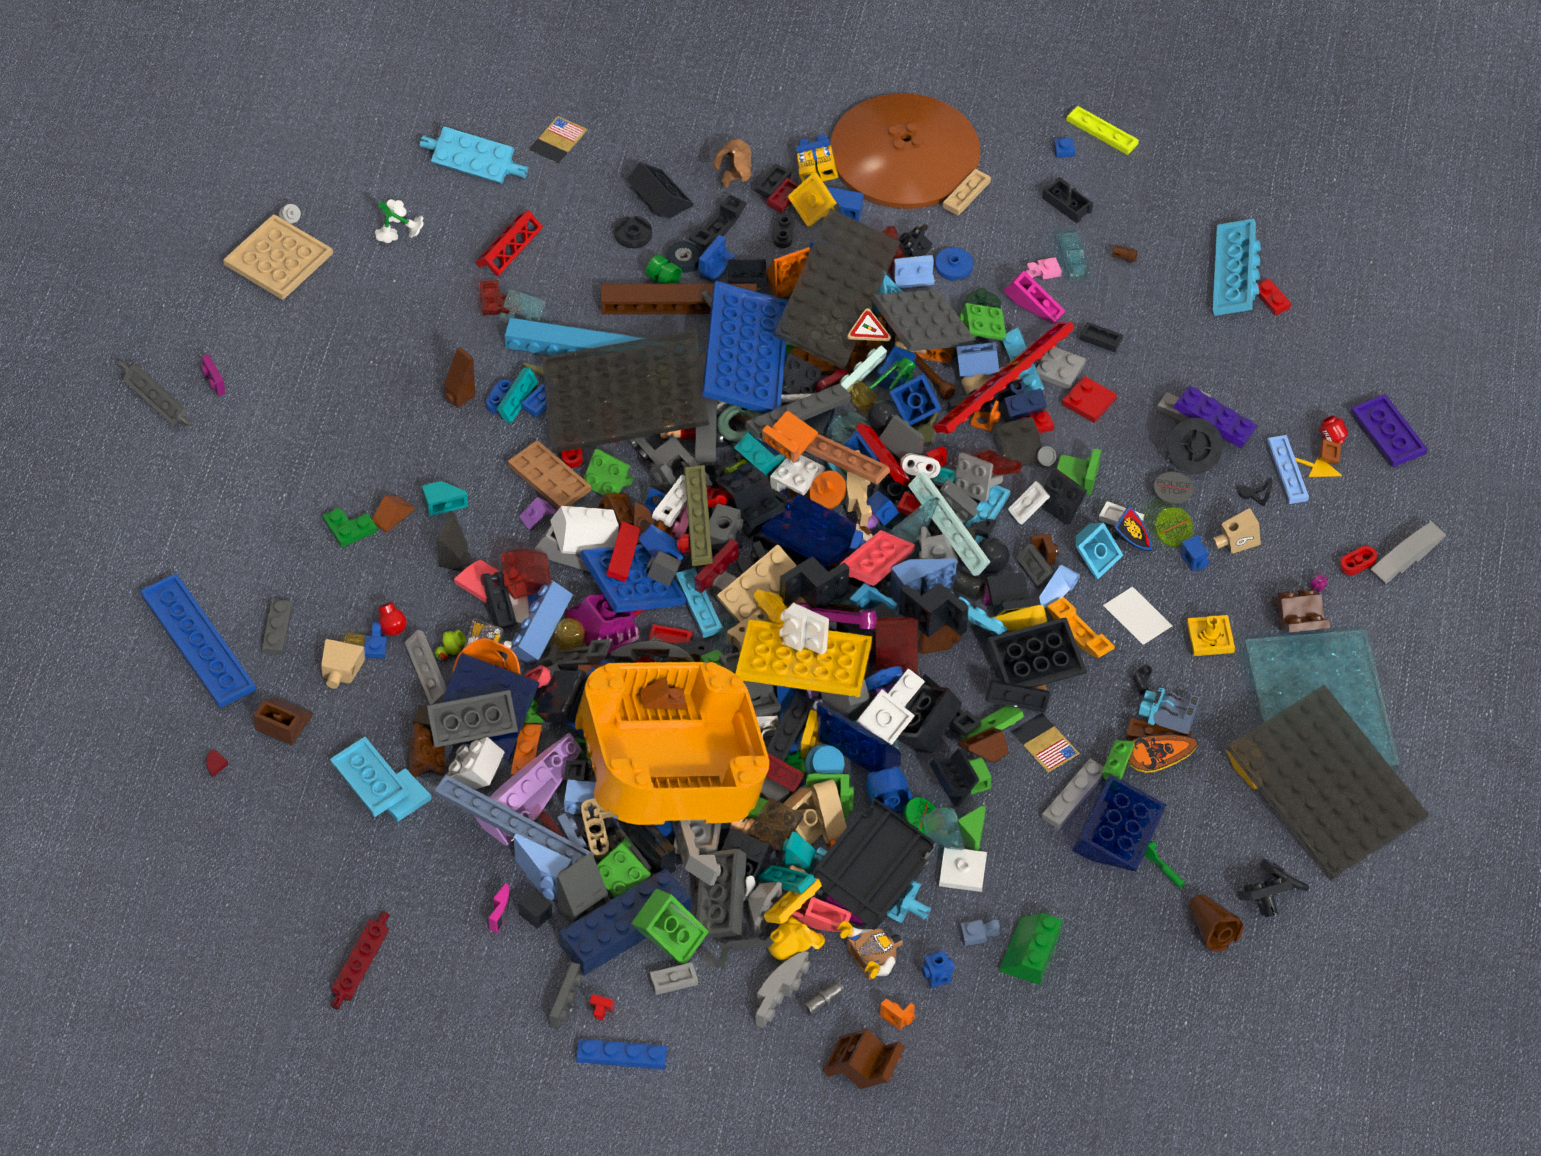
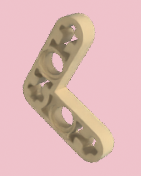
(588, 822)

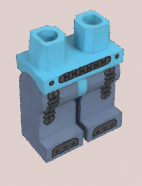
(1169, 710)

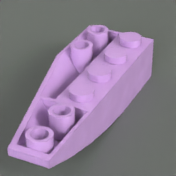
(534, 784)

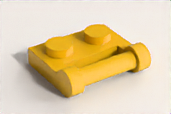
(771, 604)

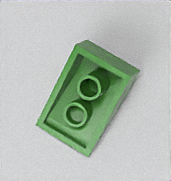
(670, 926)

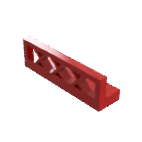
(504, 239)

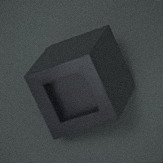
(535, 909)

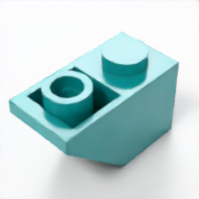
(798, 853)

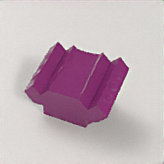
(603, 623)

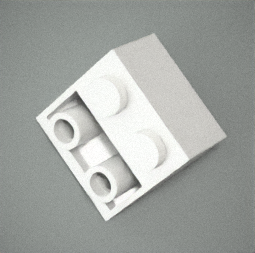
(476, 763)

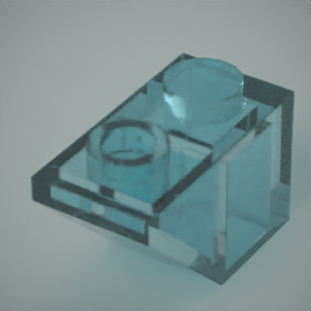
(943, 828)

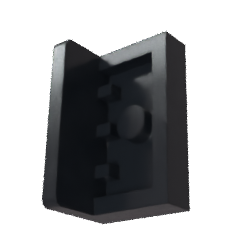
(747, 271)

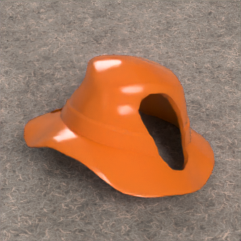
(486, 650)

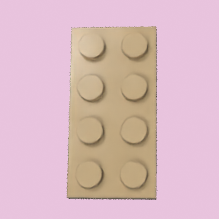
(762, 576)

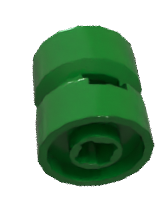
(662, 271)

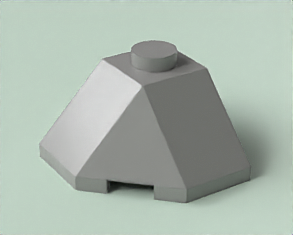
(760, 902)

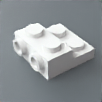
(804, 629)

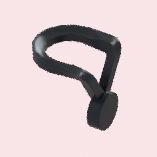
(1246, 492)

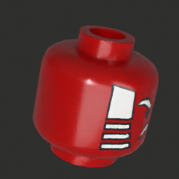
(1333, 429)

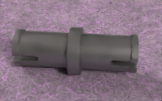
(823, 998)

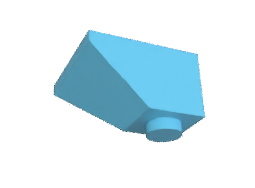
(1098, 548)

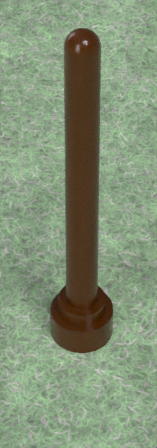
(945, 388)

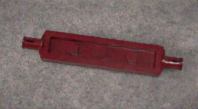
(360, 960)

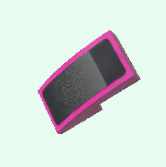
(501, 907)

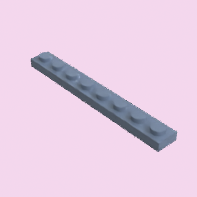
(505, 818)

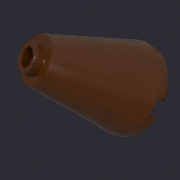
(1215, 923)

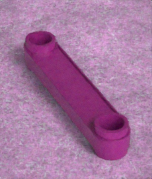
(865, 618)

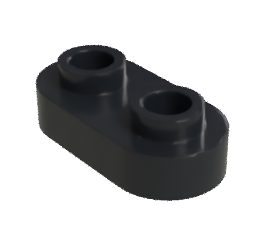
(783, 231)

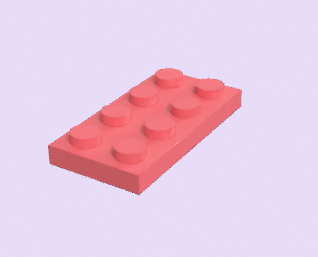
(877, 556)

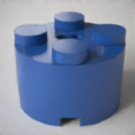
(889, 788)

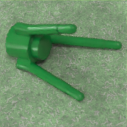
(904, 368)

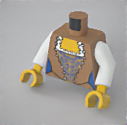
(871, 949)

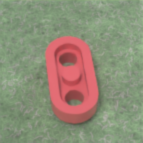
(539, 674)

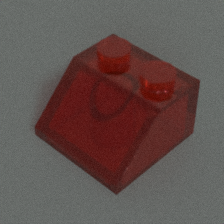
(525, 571)

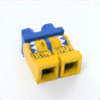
(816, 155)

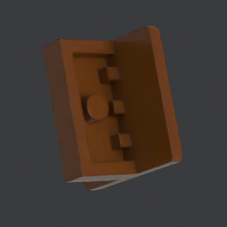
(423, 753)

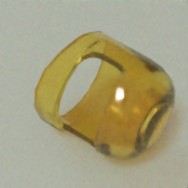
(569, 634)

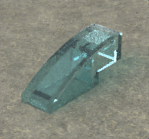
(1073, 255)

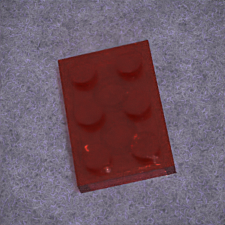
(897, 643)

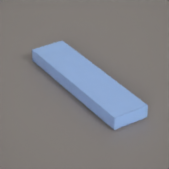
(1287, 469)

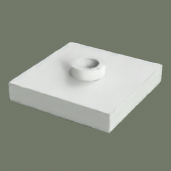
(885, 717)
(963, 869)

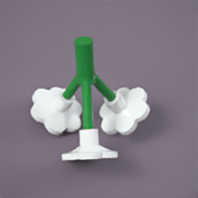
(394, 212)

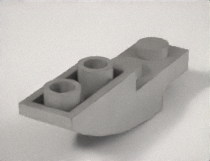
(780, 983)

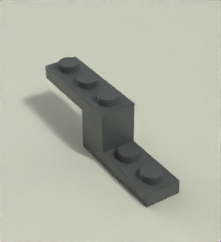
(670, 453)

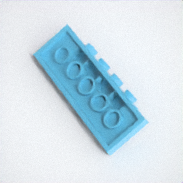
(1236, 267)

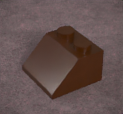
(939, 641)

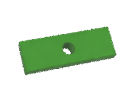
(1000, 719)

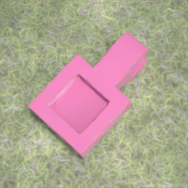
(1046, 268)

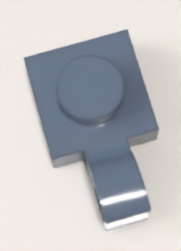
(975, 932)

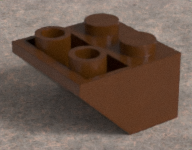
(281, 719)

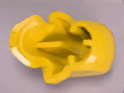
(792, 939)

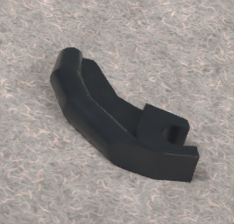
(1278, 872)

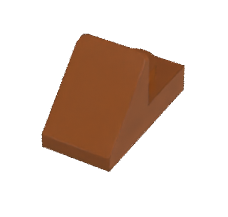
(662, 697)

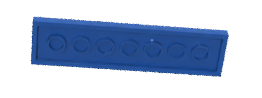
(198, 640)

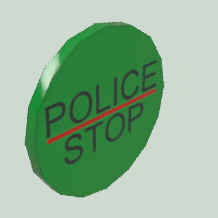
(915, 810)

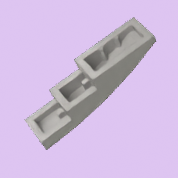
(1408, 552)

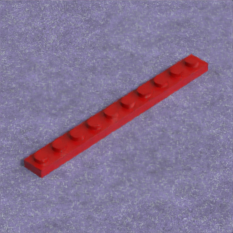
(1003, 377)

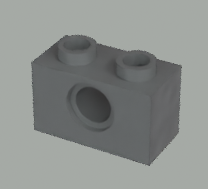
(724, 525)

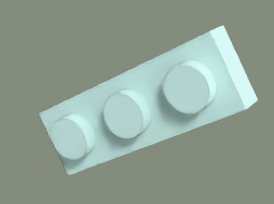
(861, 370)

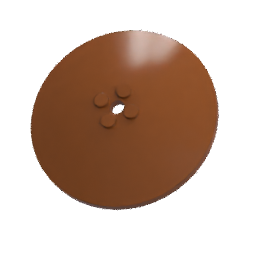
(902, 173)

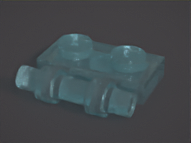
(522, 304)

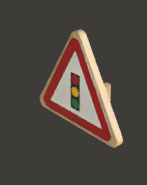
(868, 328)

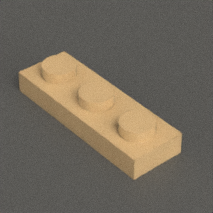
(966, 192)

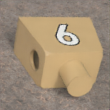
(1239, 532)

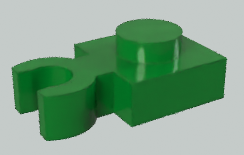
(796, 762)

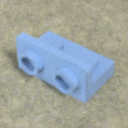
(913, 271)

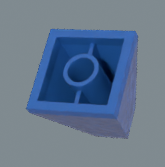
(915, 400)

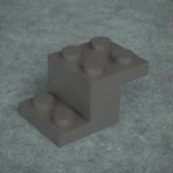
(761, 694)

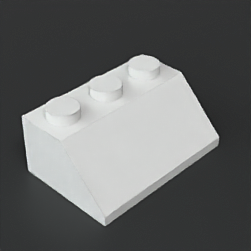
(584, 528)

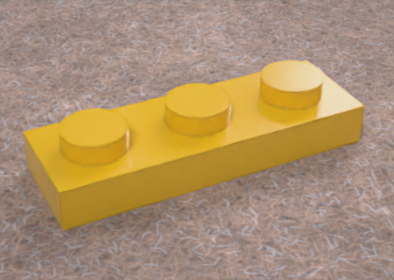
(789, 904)

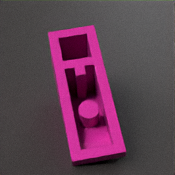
(1033, 297)

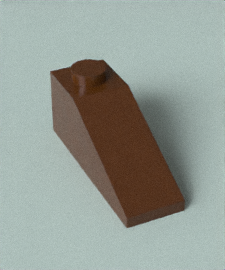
(460, 381)

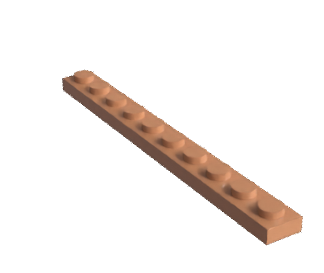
(843, 457)

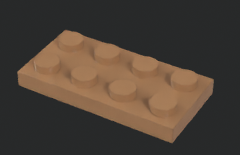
(549, 475)

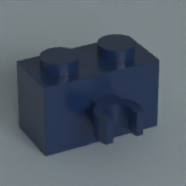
(1022, 403)

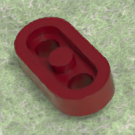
(831, 380)

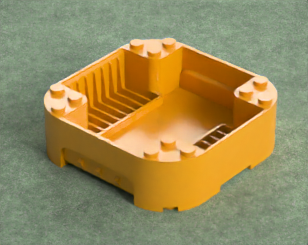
(673, 761)

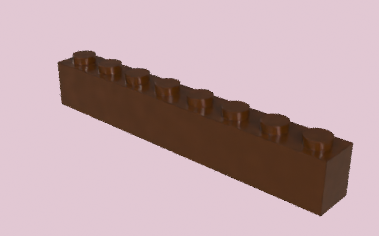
(658, 298)

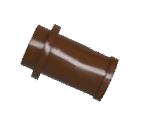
(1125, 253)

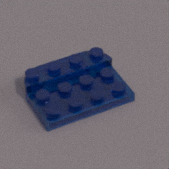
(811, 530)

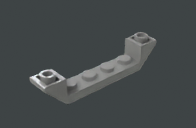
(701, 866)

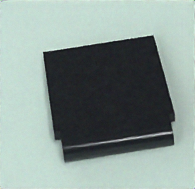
(873, 863)

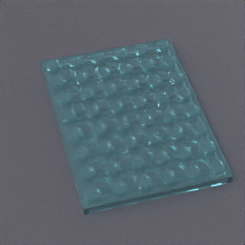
(1343, 661)

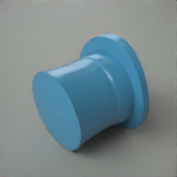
(824, 760)

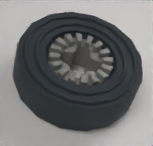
(684, 249)

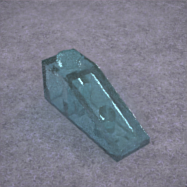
(910, 527)

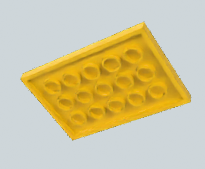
(771, 662)

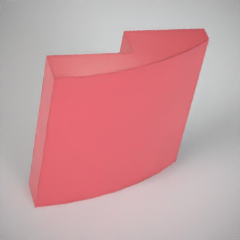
(470, 579)

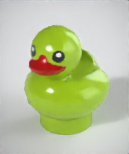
(453, 644)

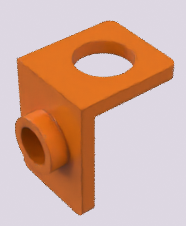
(992, 418)

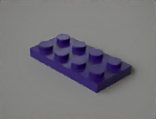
(1229, 423)
(1389, 430)

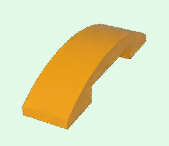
(1084, 636)

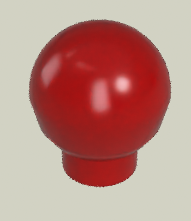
(391, 619)

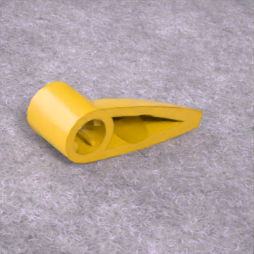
(1023, 618)

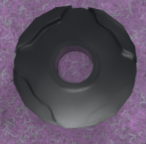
(630, 240)

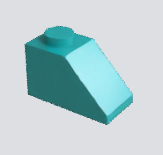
(443, 497)

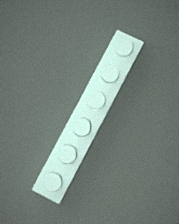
(950, 525)

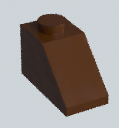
(987, 744)

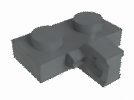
(664, 477)

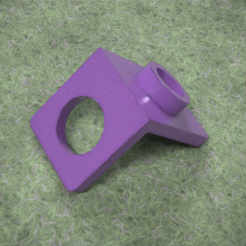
(536, 512)

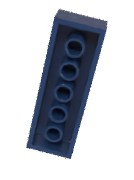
(609, 928)

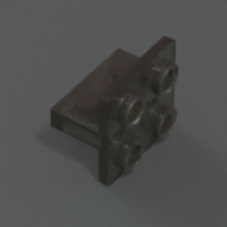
(775, 823)

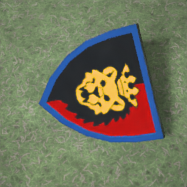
(1132, 530)

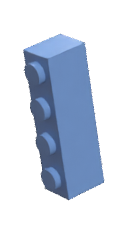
(541, 622)

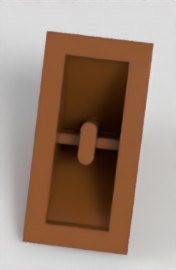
(391, 512)

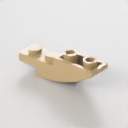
(857, 496)

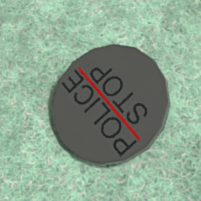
(1173, 488)

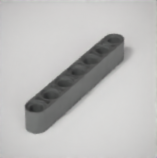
(706, 435)

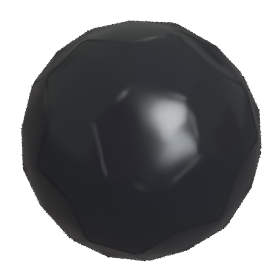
(881, 414)
(997, 553)

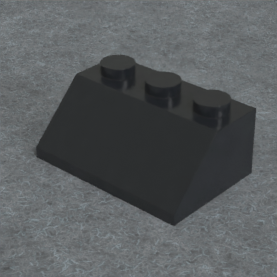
(658, 190)
(933, 712)

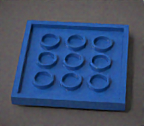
(639, 590)

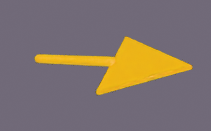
(1320, 468)

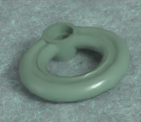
(726, 415)

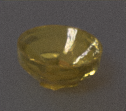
(863, 396)

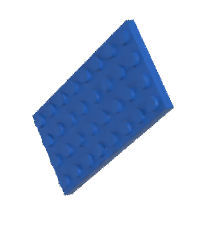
(742, 354)

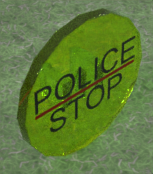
(1173, 526)

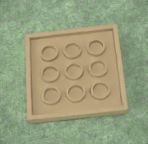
(278, 256)

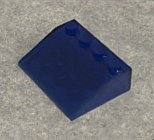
(855, 741)
(1119, 825)

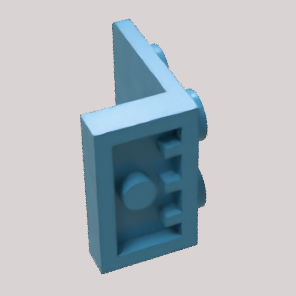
(870, 597)

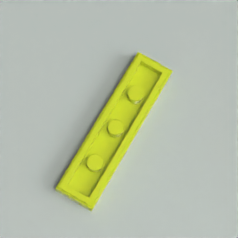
(1102, 130)

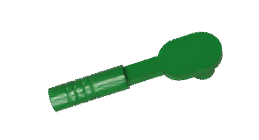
(1151, 855)

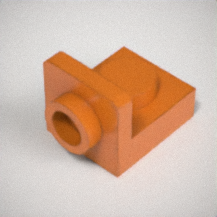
(895, 1015)

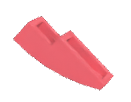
(821, 915)

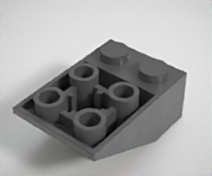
(580, 889)

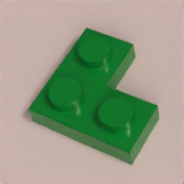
(348, 531)

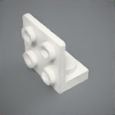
(796, 475)

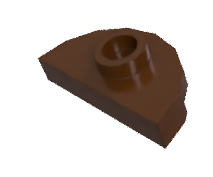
(642, 518)

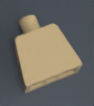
(341, 662)

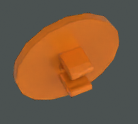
(828, 489)

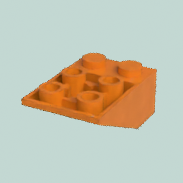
(785, 271)

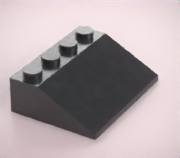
(1036, 654)

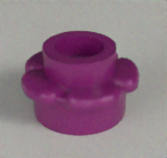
(1319, 583)

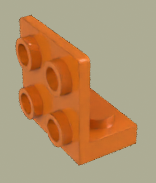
(789, 436)

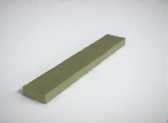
(698, 515)

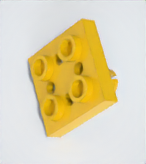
(1209, 631)

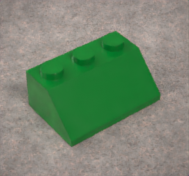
(1032, 947)

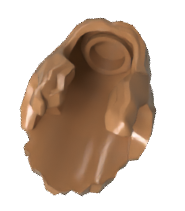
(740, 156)

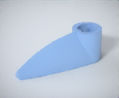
(1059, 585)

